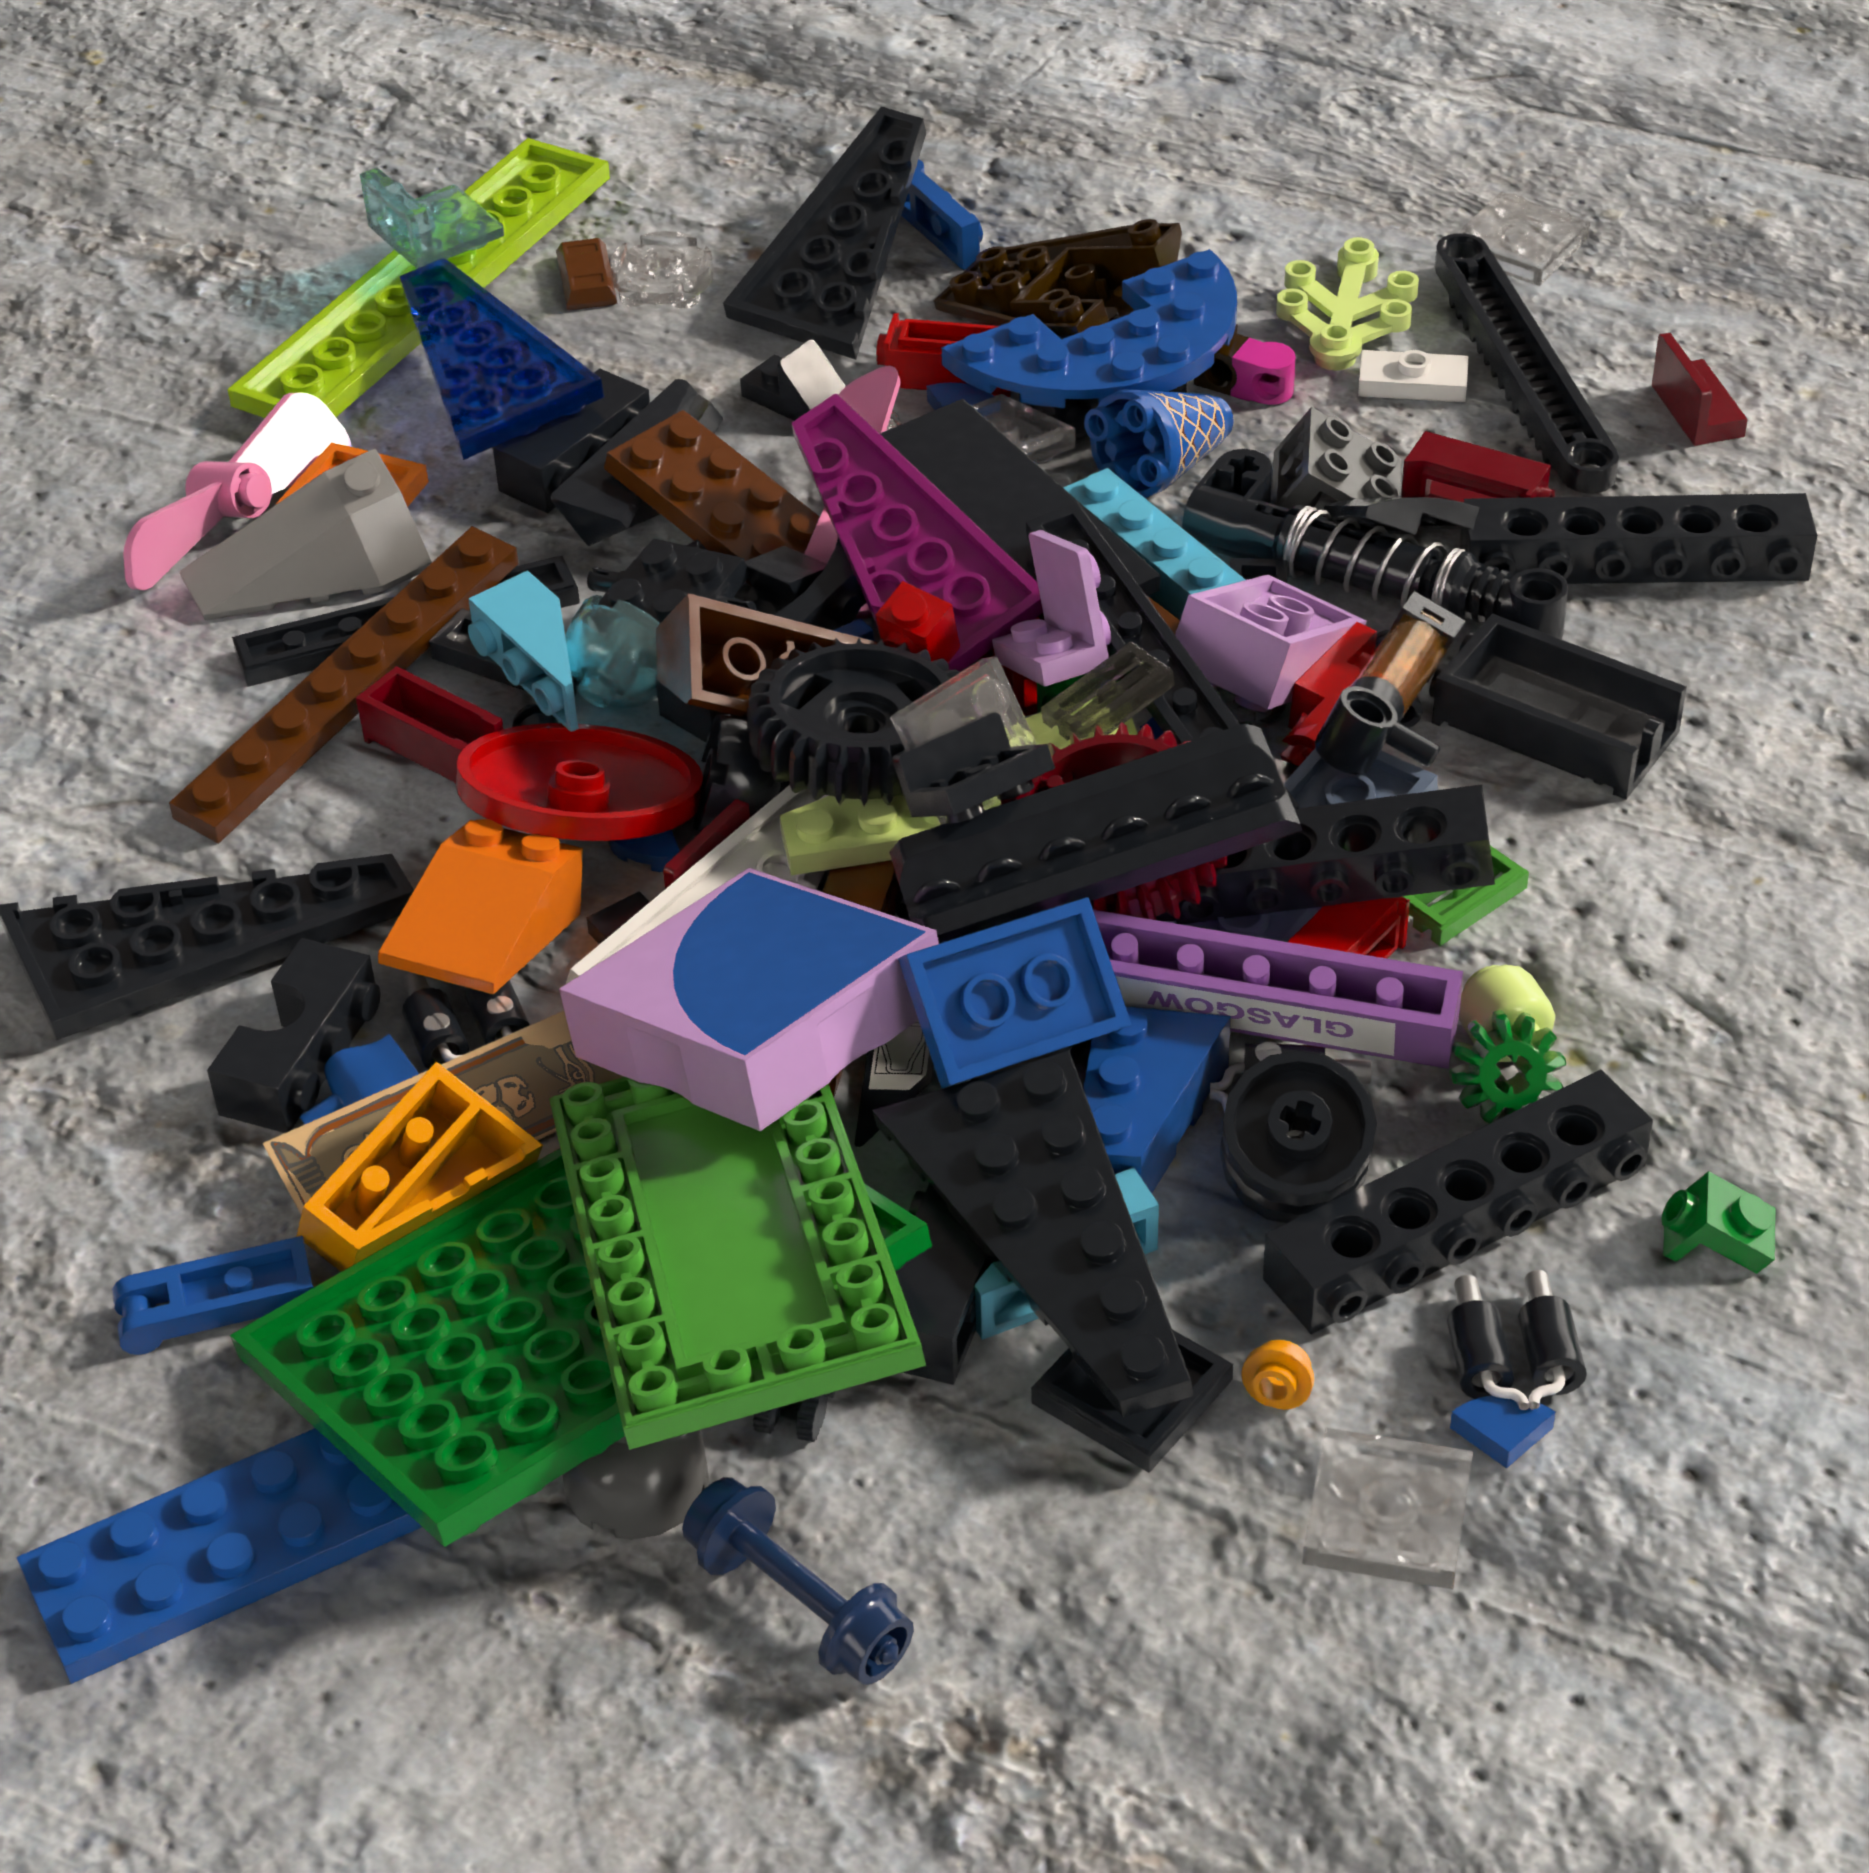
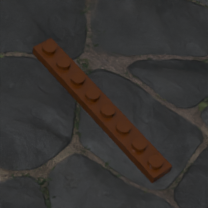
(327, 696)

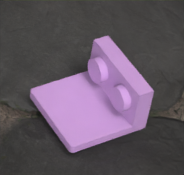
(1074, 629)

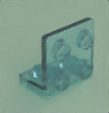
(427, 226)

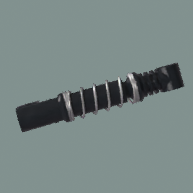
(1236, 514)

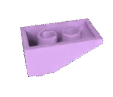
(1259, 637)

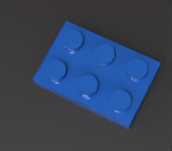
(1014, 992)

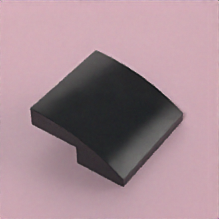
(1404, 514)

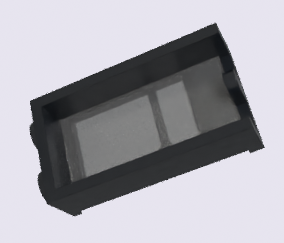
(1558, 703)

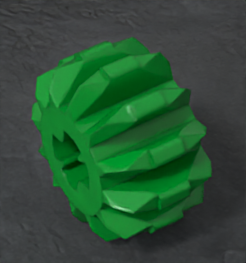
(1491, 1046)

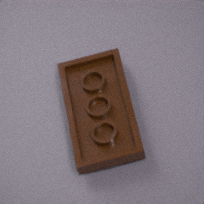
(710, 490)

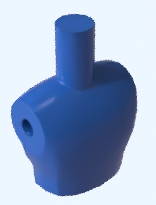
(361, 1073)

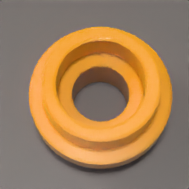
(1282, 1361)

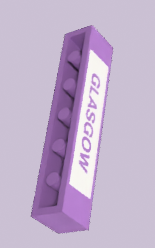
(1287, 988)

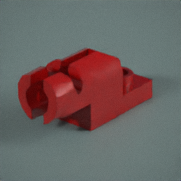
(1320, 688)

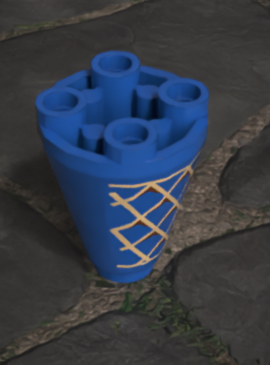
(1155, 435)

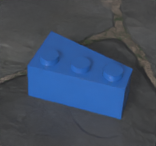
(1153, 1084)

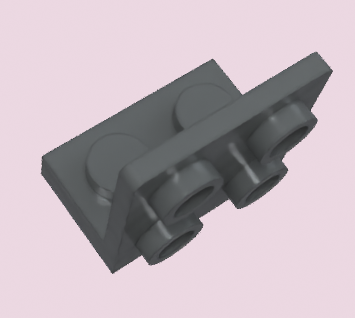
(1331, 459)

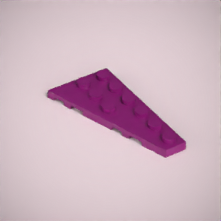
(908, 531)

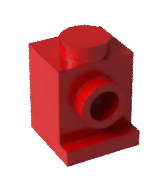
(919, 621)

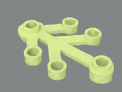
(1339, 343)

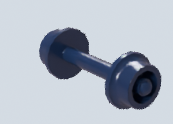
(863, 1633)

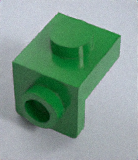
(1722, 1220)

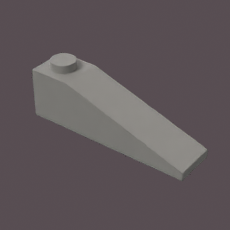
(322, 540)

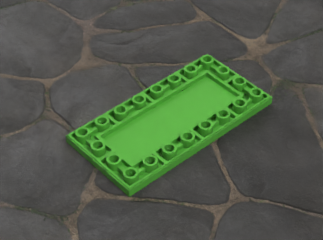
(727, 1257)

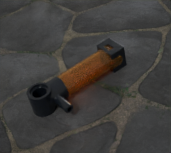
(1386, 687)

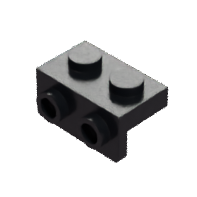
(966, 767)

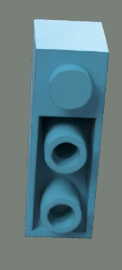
(525, 635)

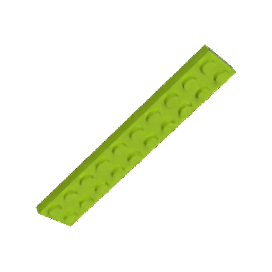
(370, 324)

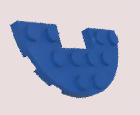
(1169, 339)

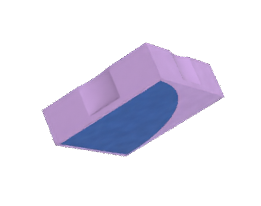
(748, 997)

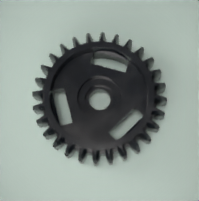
(814, 702)

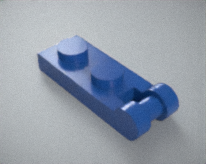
(942, 219)
(209, 1293)

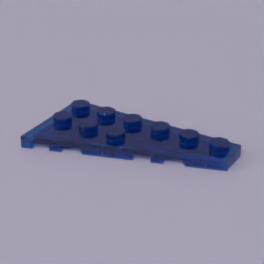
(489, 362)

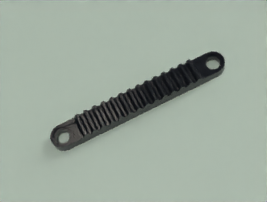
(1525, 364)

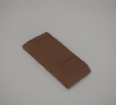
(586, 274)

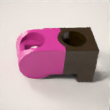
(1251, 371)

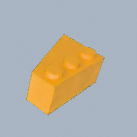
(413, 1167)

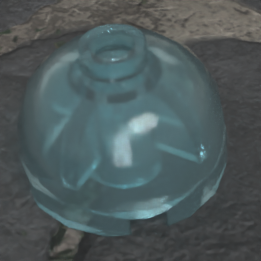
(613, 654)

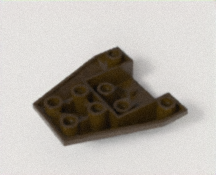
(1061, 280)

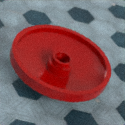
(579, 782)

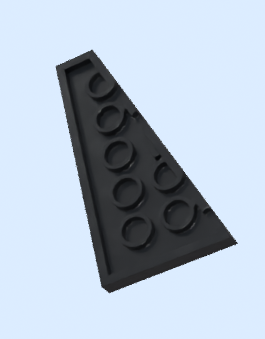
(832, 253)

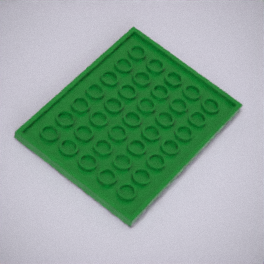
(468, 1352)

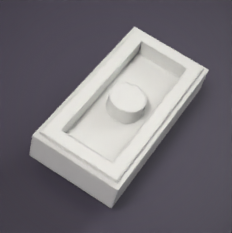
(1413, 376)

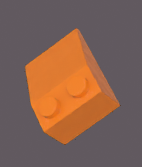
(486, 906)

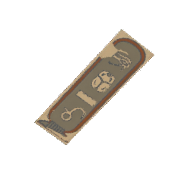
(510, 1073)

